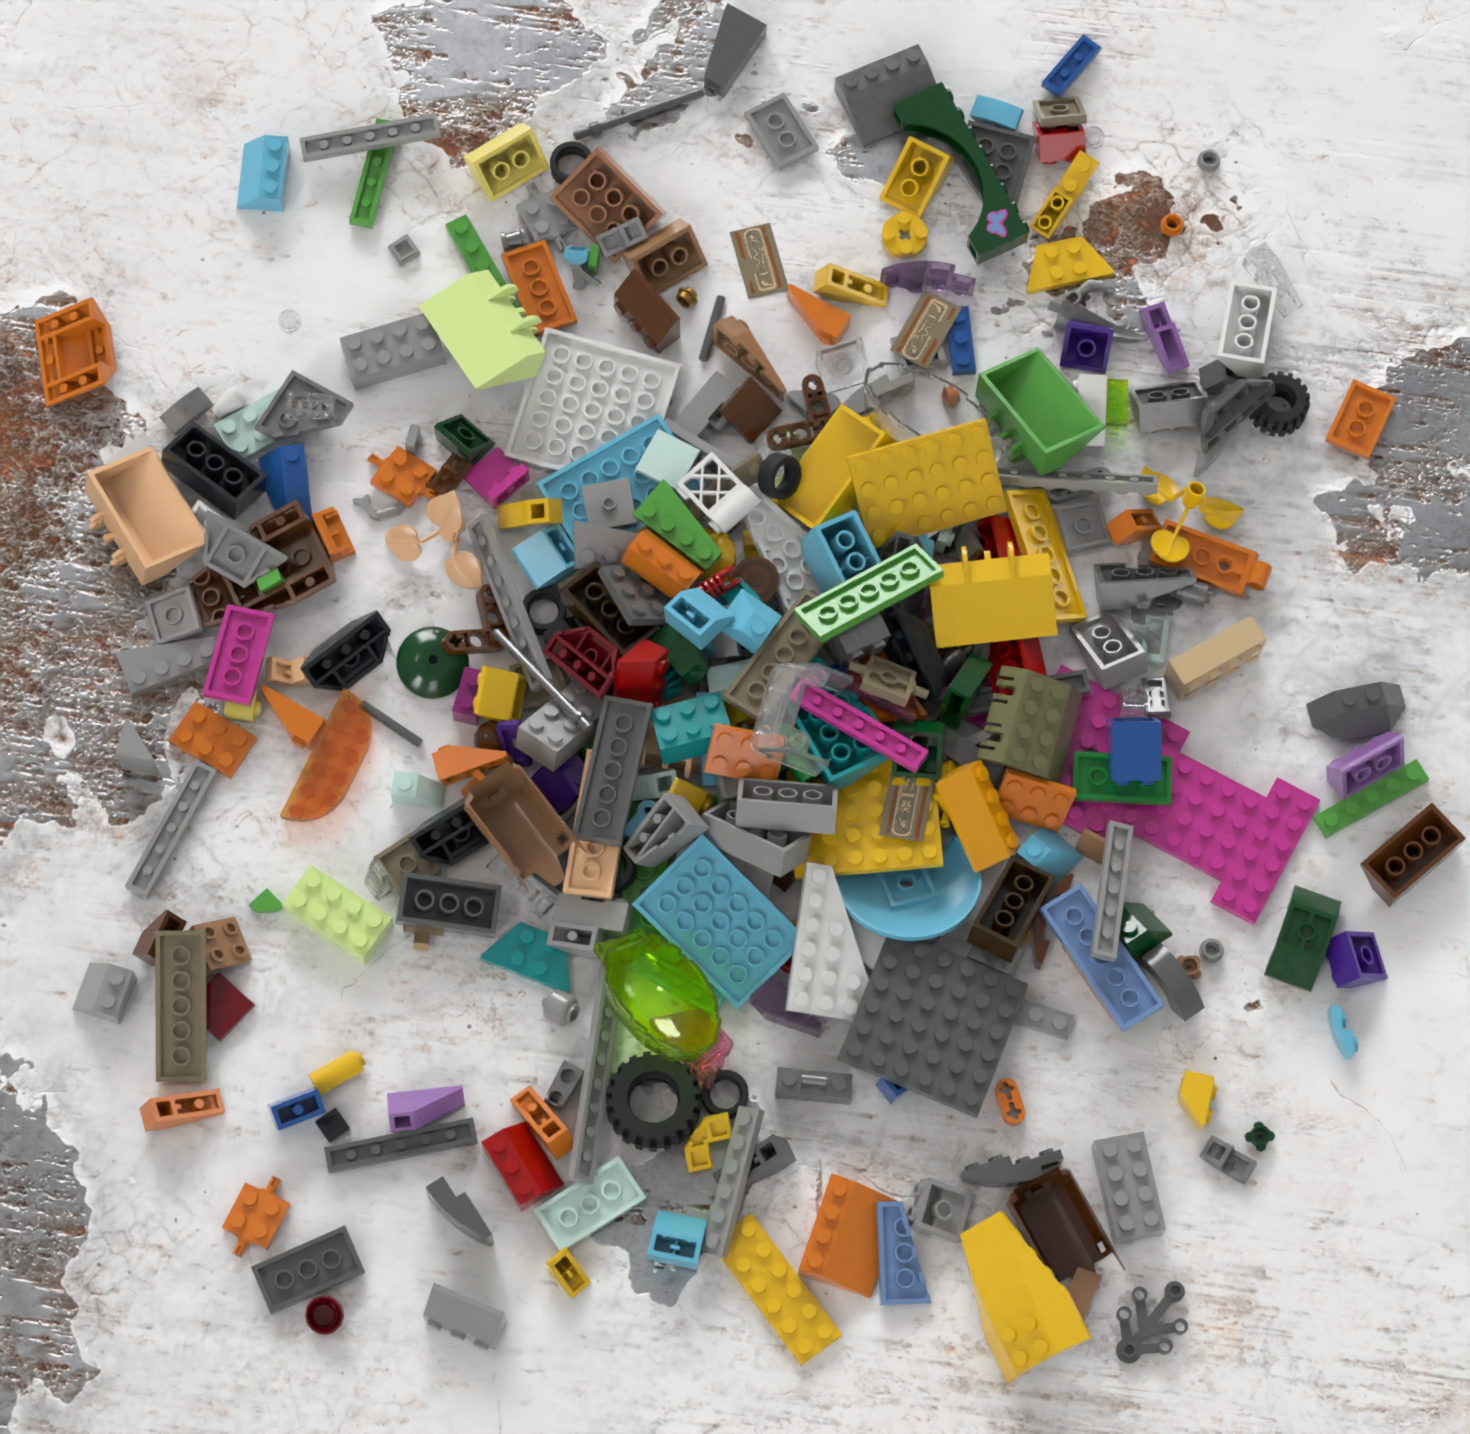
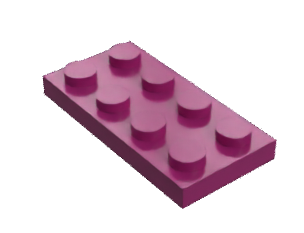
(238, 655)

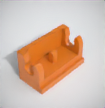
(333, 534)

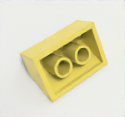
(506, 161)

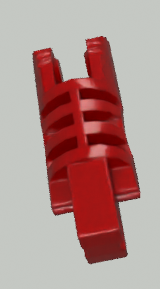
(715, 586)

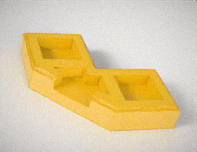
(709, 1130)

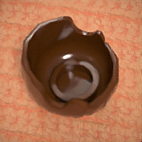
(487, 736)

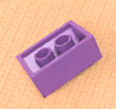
(1366, 764)

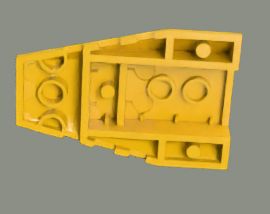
(1018, 1298)

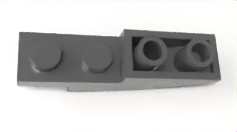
(1001, 1172)

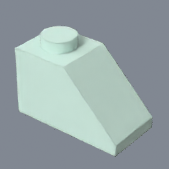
(416, 790)

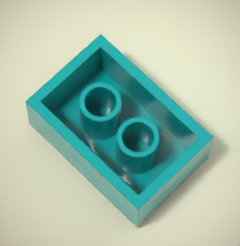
(687, 726)

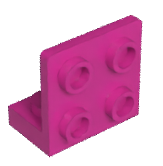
(497, 477)

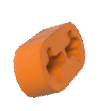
(1015, 1100)

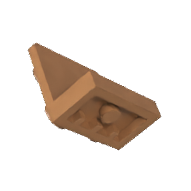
(224, 944)

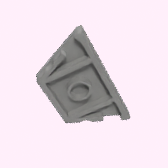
(237, 552)

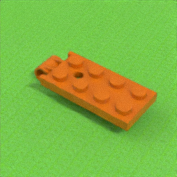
(1209, 552)

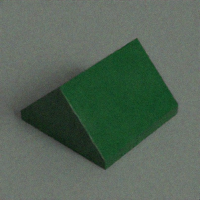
(463, 438)

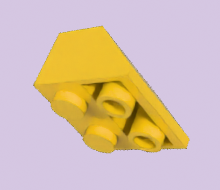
(499, 694)

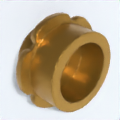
(686, 297)

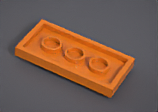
(540, 286)

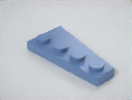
(898, 1261)

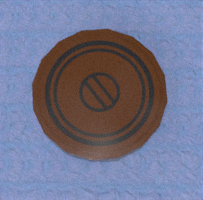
(760, 576)

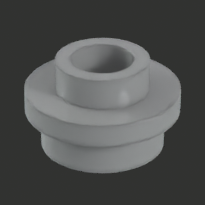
(1211, 156)
(1216, 945)

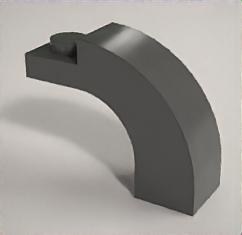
(1173, 980)

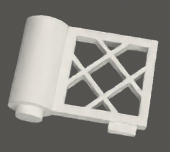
(727, 510)

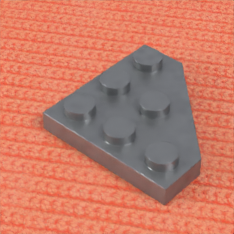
(277, 428)

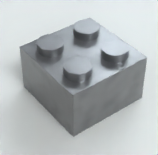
(860, 641)

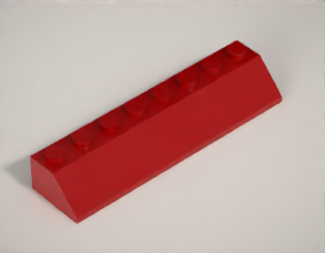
(1018, 653)

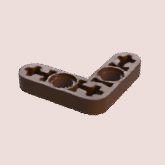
(814, 421)
(488, 644)

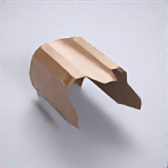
(519, 823)

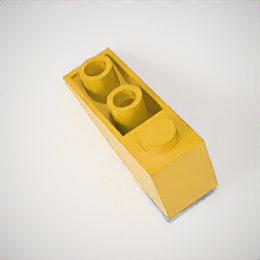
(530, 513)

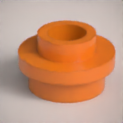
(1171, 219)

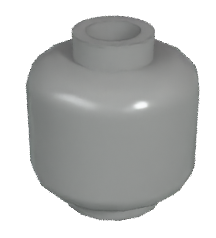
(560, 1007)

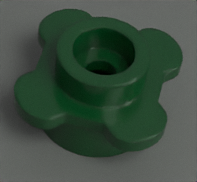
(1267, 1136)

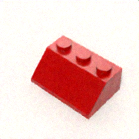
(642, 673)
(522, 1164)

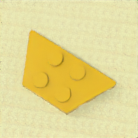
(1066, 264)

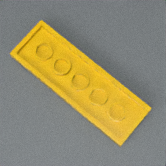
(1038, 534)
(779, 1292)

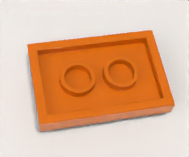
(1360, 419)
(213, 740)
(733, 757)
(1035, 799)

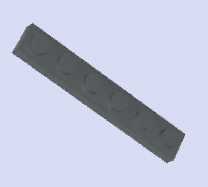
(400, 1145)

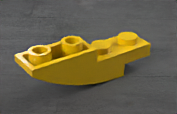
(1065, 195)

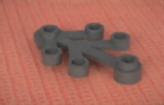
(1147, 1325)

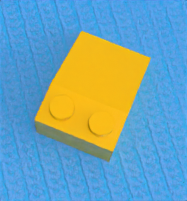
(916, 177)

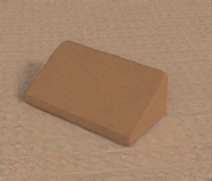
(1091, 846)

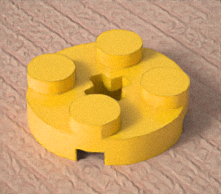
(907, 247)

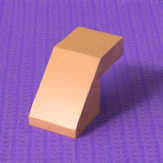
(286, 672)

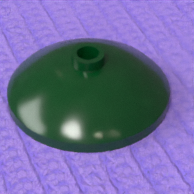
(422, 677)

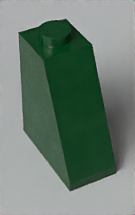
(683, 654)
(964, 691)

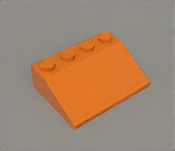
(844, 1238)

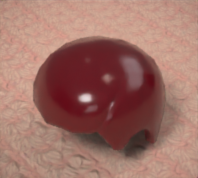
(324, 1315)

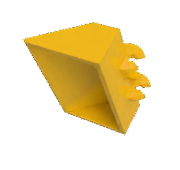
(825, 479)
(993, 599)

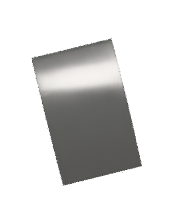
(459, 1211)

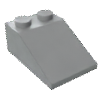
(1109, 649)

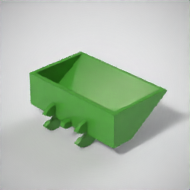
(1037, 411)

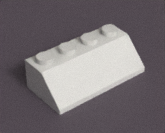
(1246, 328)

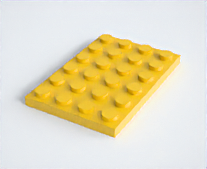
(927, 482)

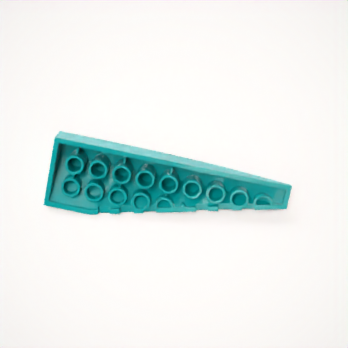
(847, 756)

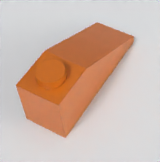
(823, 319)
(298, 722)
(459, 762)
(180, 1109)
(543, 1122)

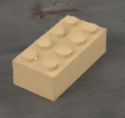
(1215, 658)

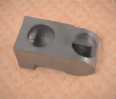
(563, 1085)

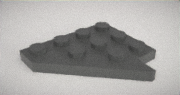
(1008, 153)

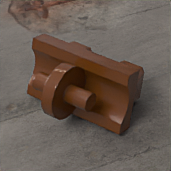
(450, 474)

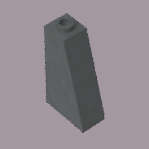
(733, 48)

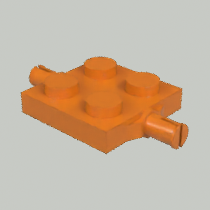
(403, 476)
(256, 1216)

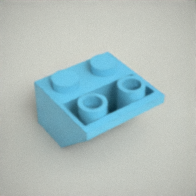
(546, 556)
(697, 616)
(677, 1239)

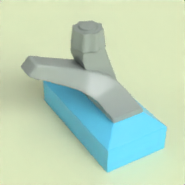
(576, 257)

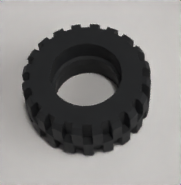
(649, 1134)

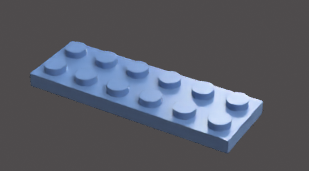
(1118, 983)

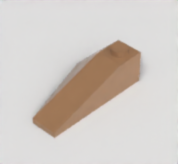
(739, 344)

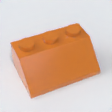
(661, 564)

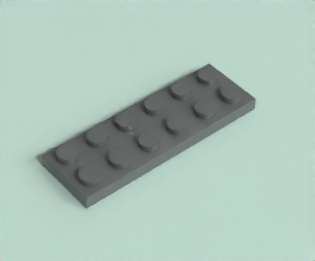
(613, 771)

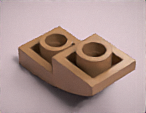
(1083, 1289)

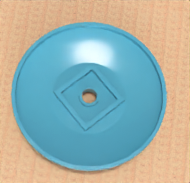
(928, 909)

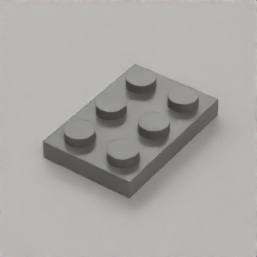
(781, 131)

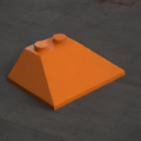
(74, 351)

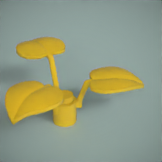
(1217, 512)

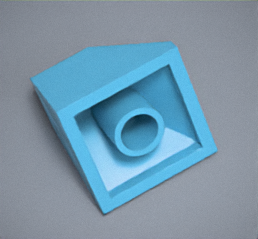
(751, 622)
(1050, 853)

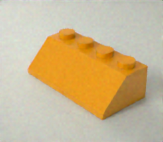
(977, 815)

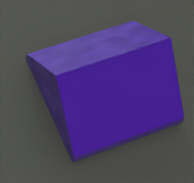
(1086, 347)

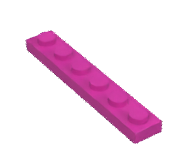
(863, 728)

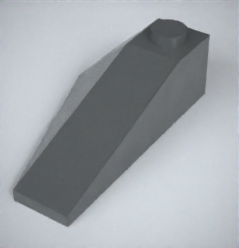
(1124, 587)

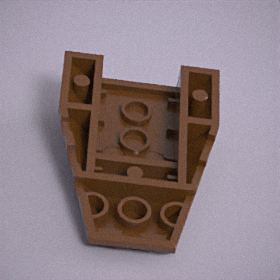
(305, 571)

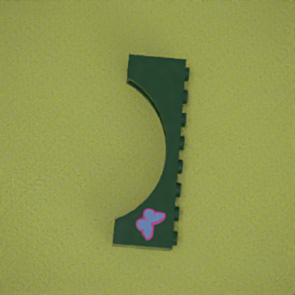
(936, 116)

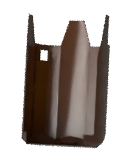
(1059, 1223)

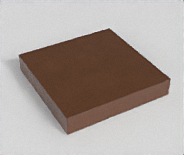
(750, 410)

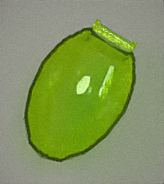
(660, 996)

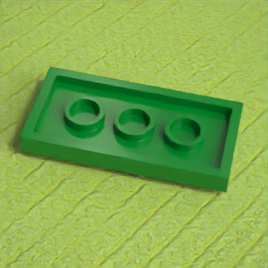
(1094, 785)

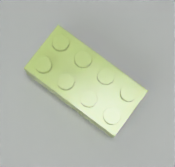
(338, 915)

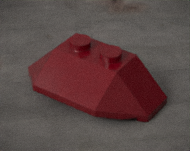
(585, 657)

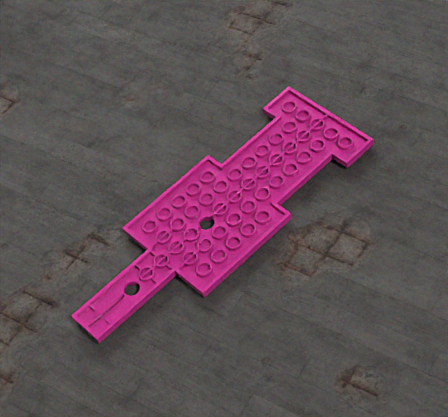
(1210, 817)

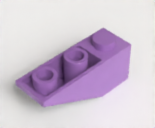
(420, 1107)

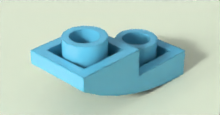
(996, 112)
(1344, 1039)

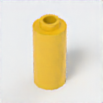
(337, 1071)

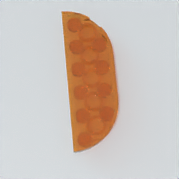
(331, 762)

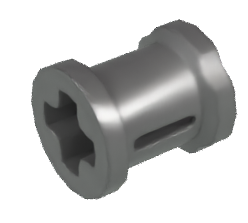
(513, 239)

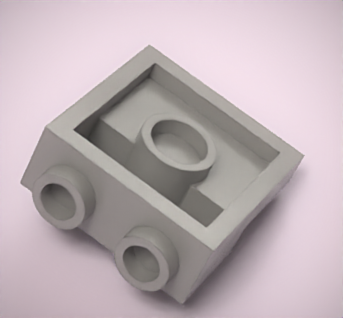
(939, 1209)

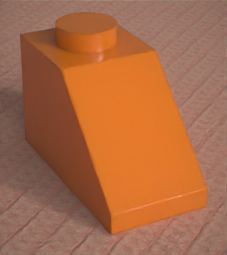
(1133, 526)

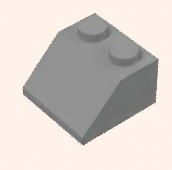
(105, 991)

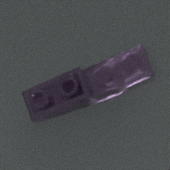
(918, 275)

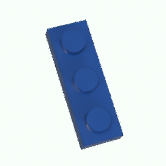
(1071, 66)
(961, 345)

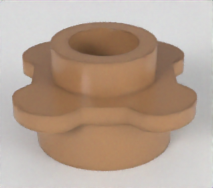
(1194, 962)

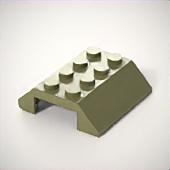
(1031, 723)

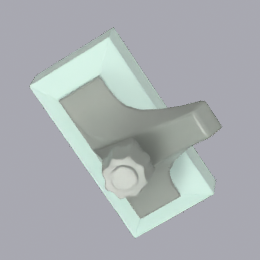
(1154, 637)

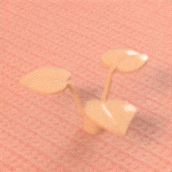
(447, 513)

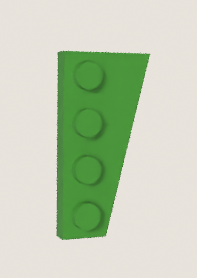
(676, 525)

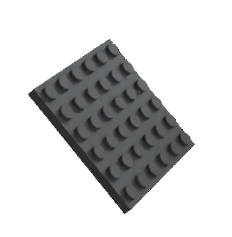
(933, 1023)

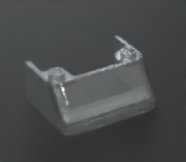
(774, 727)

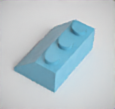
(264, 174)

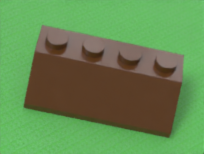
(1411, 854)

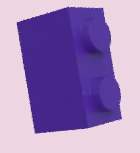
(562, 785)
(1355, 959)

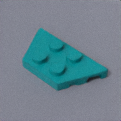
(527, 955)

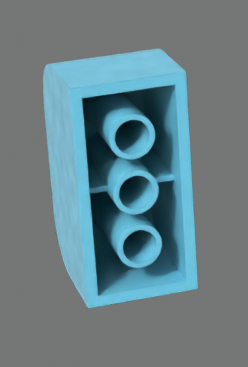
(838, 550)

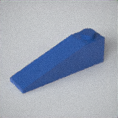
(287, 476)

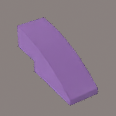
(1164, 337)

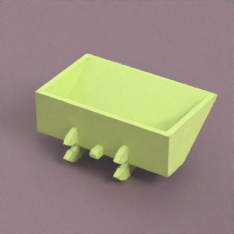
(486, 330)

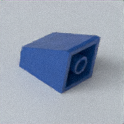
(1134, 750)

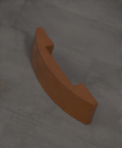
(1040, 945)

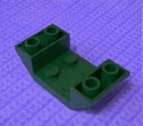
(1303, 938)

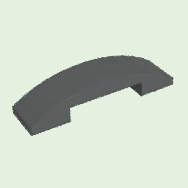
(964, 752)

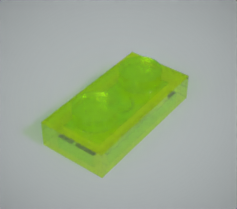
(1117, 402)

